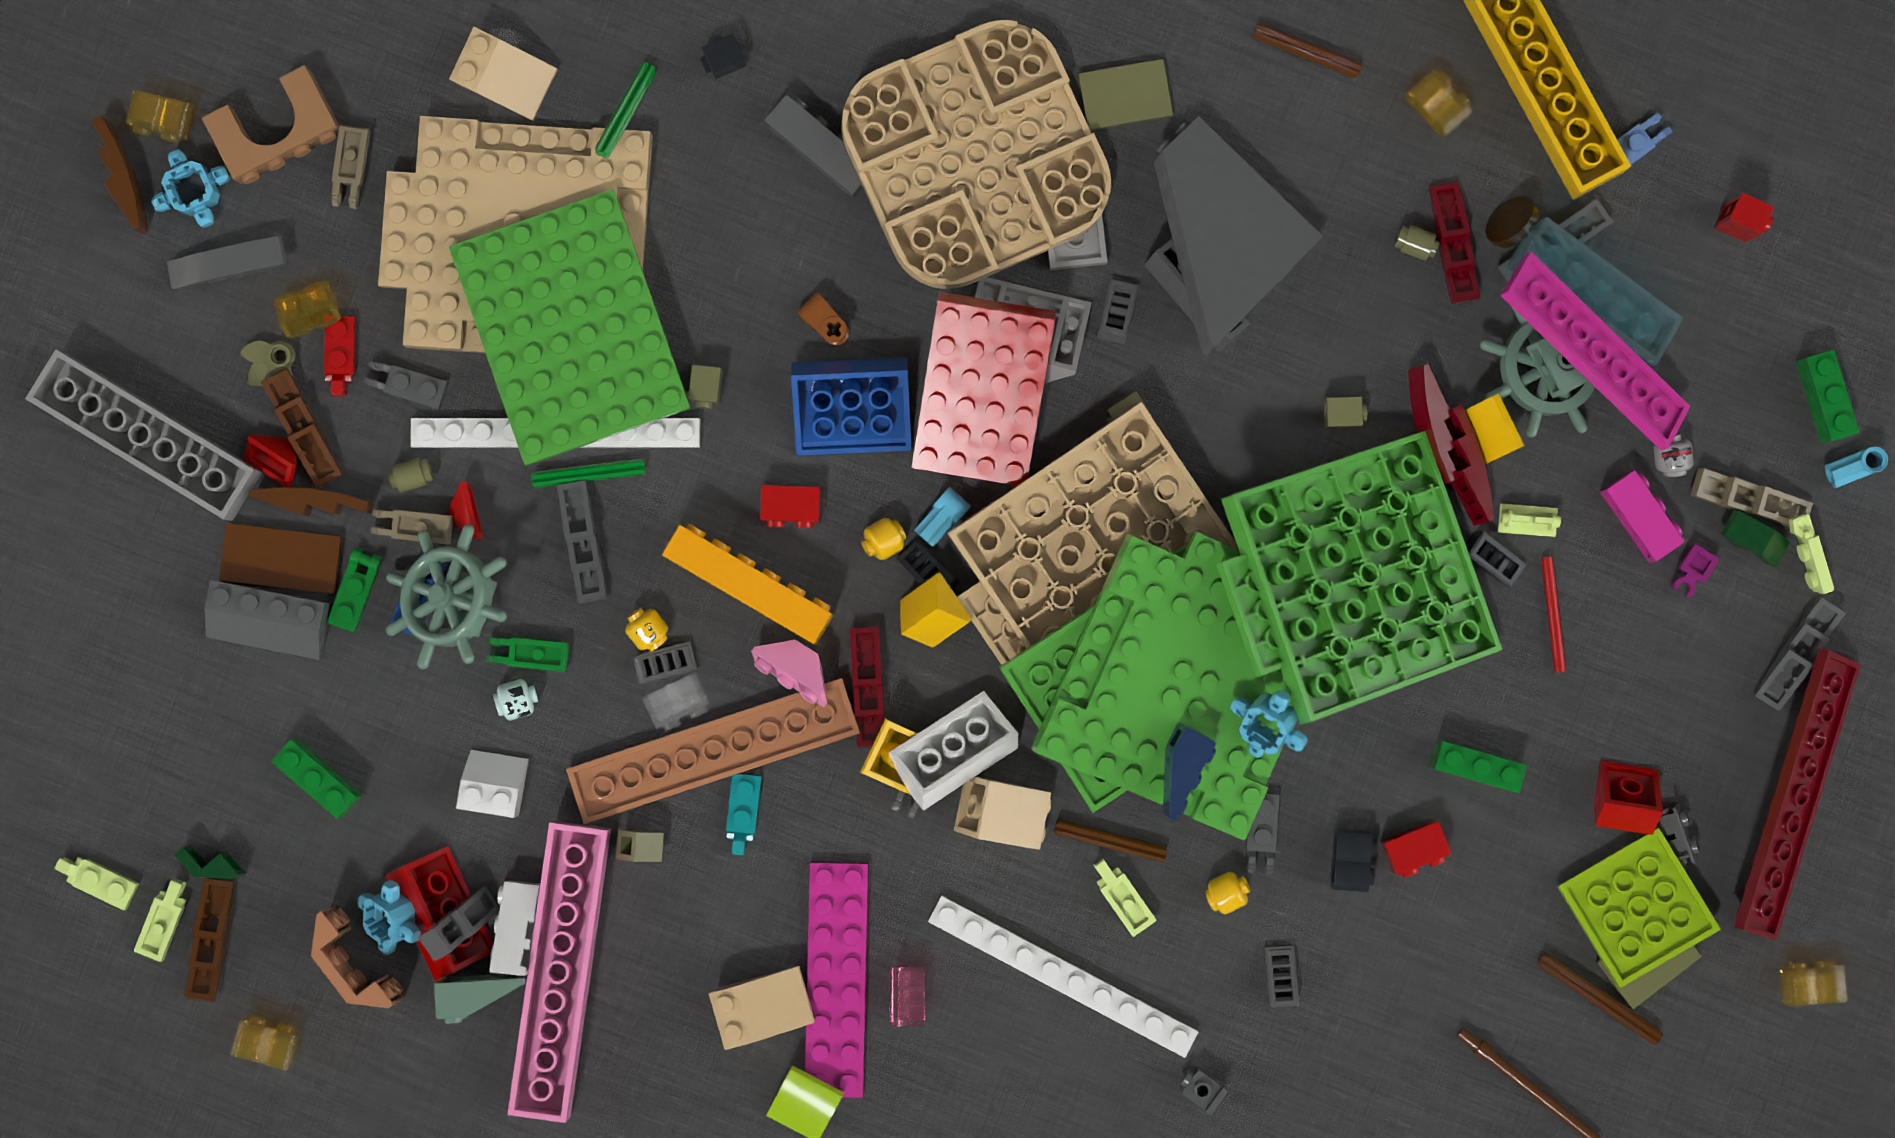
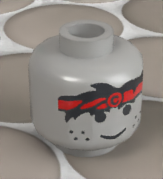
(1675, 459)

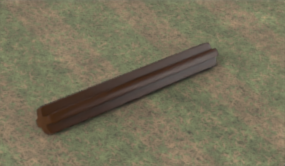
(1600, 998)

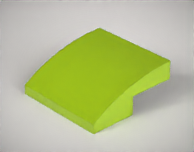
(804, 1103)

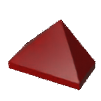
(272, 456)
(465, 510)

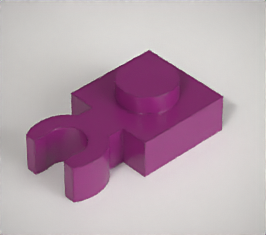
(1696, 566)

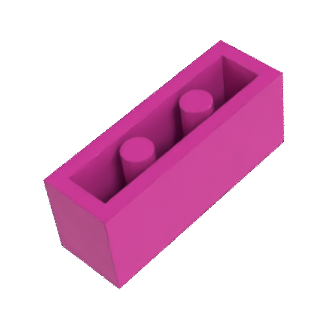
(1643, 516)

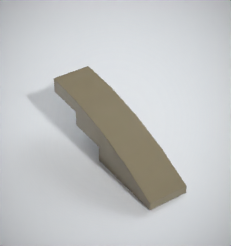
(1747, 497)

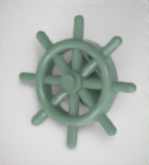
(1549, 366)
(457, 602)

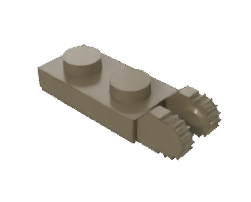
(349, 163)
(408, 524)

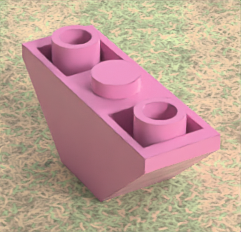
(794, 668)

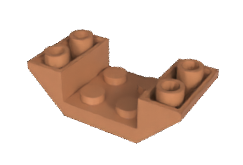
(334, 963)

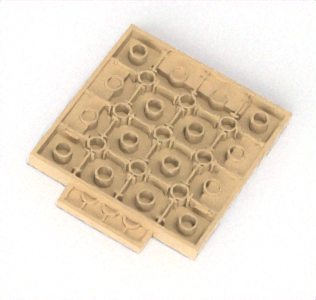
(478, 181)
(1057, 534)

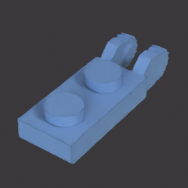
(1637, 142)

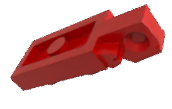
(340, 354)

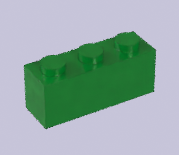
(1827, 397)
(1477, 766)
(317, 778)

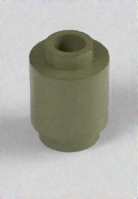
(1416, 242)
(411, 474)

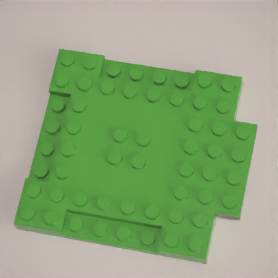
(1355, 578)
(1159, 656)

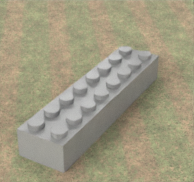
(143, 435)

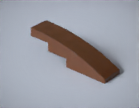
(123, 183)
(301, 427)
(303, 499)
(210, 940)

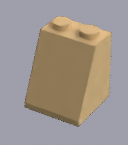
(1003, 812)

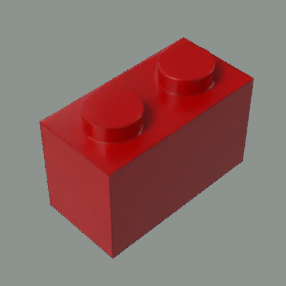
(1745, 217)
(790, 504)
(1416, 848)

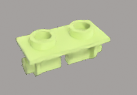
(1528, 520)

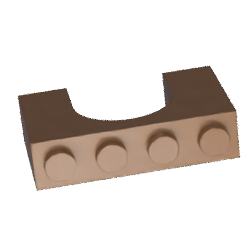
(312, 126)

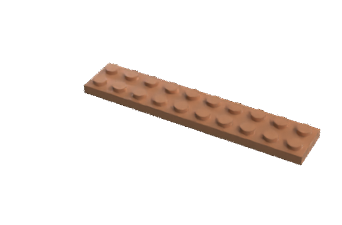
(710, 752)

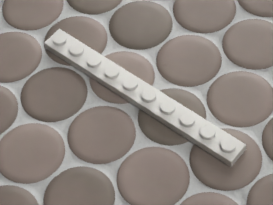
(499, 434)
(1063, 976)

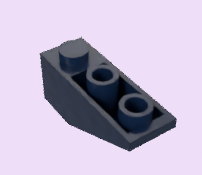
(1184, 761)

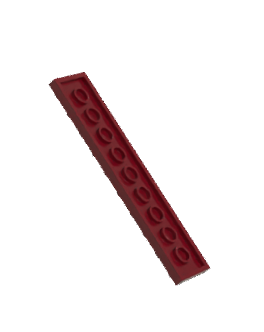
(1797, 794)

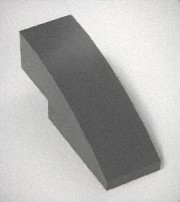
(459, 923)

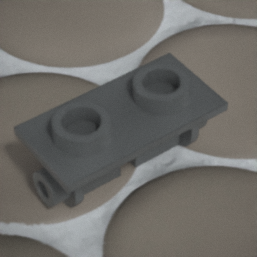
(1677, 823)

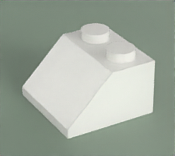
(492, 784)

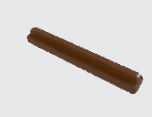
(1307, 50)
(1110, 840)

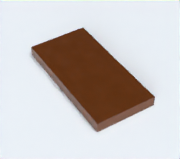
(280, 558)

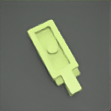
(1812, 554)
(98, 881)
(1124, 899)
(162, 922)

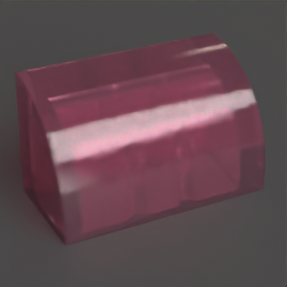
(907, 995)

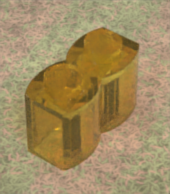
(1439, 103)
(159, 115)
(307, 309)
(1813, 984)
(265, 1042)

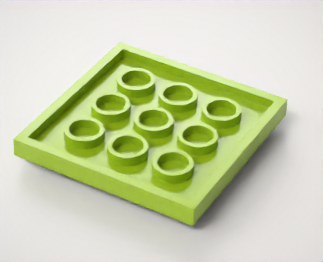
(1638, 908)

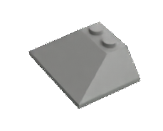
(1068, 327)

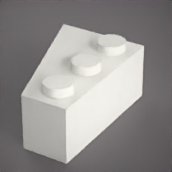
(514, 927)

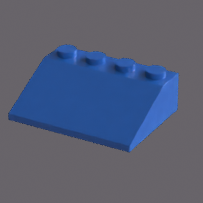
(851, 406)

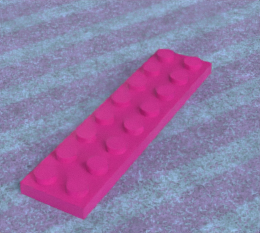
(1595, 350)
(837, 974)

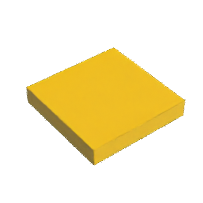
(1493, 428)

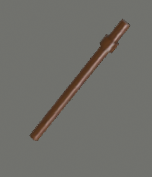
(1484, 1051)

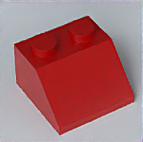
(1627, 798)

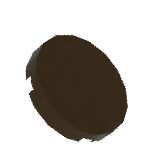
(1511, 221)

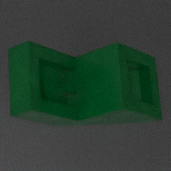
(1755, 537)
(220, 867)

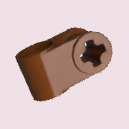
(821, 317)

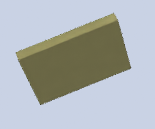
(1125, 95)
(1649, 983)

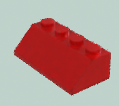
(435, 889)

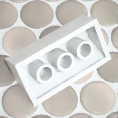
(954, 750)

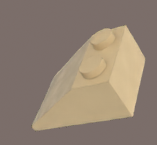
(503, 73)
(761, 1007)

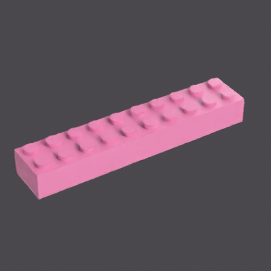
(559, 971)

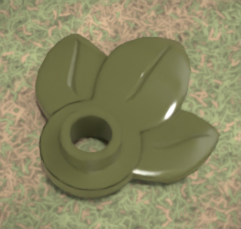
(265, 359)

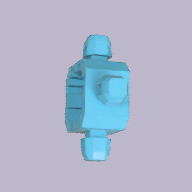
(183, 169)
(1275, 708)
(389, 917)

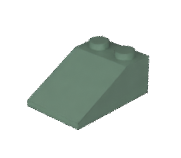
(462, 995)

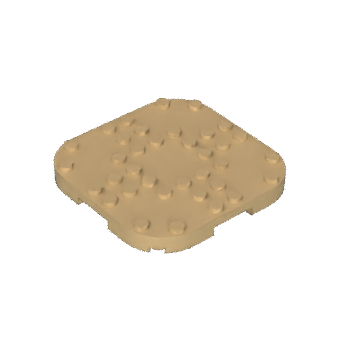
(975, 154)

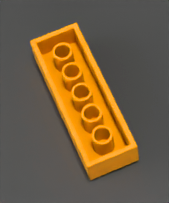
(747, 584)

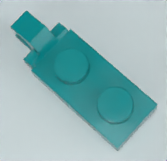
(743, 810)

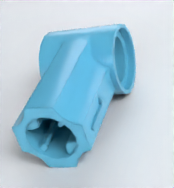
(1855, 467)
(946, 512)

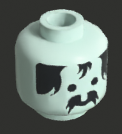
(515, 699)

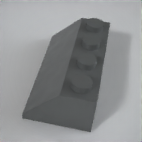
(266, 619)

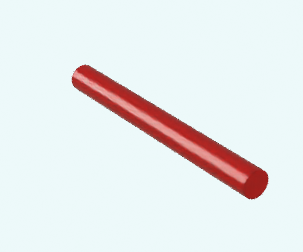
(1553, 614)

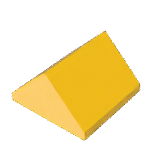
(932, 612)
(878, 763)

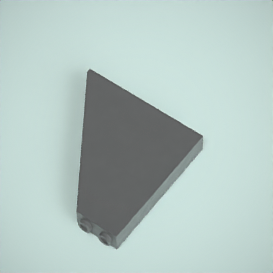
(1227, 229)

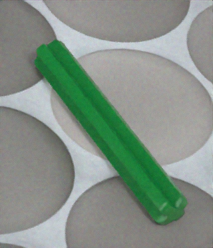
(625, 110)
(588, 472)

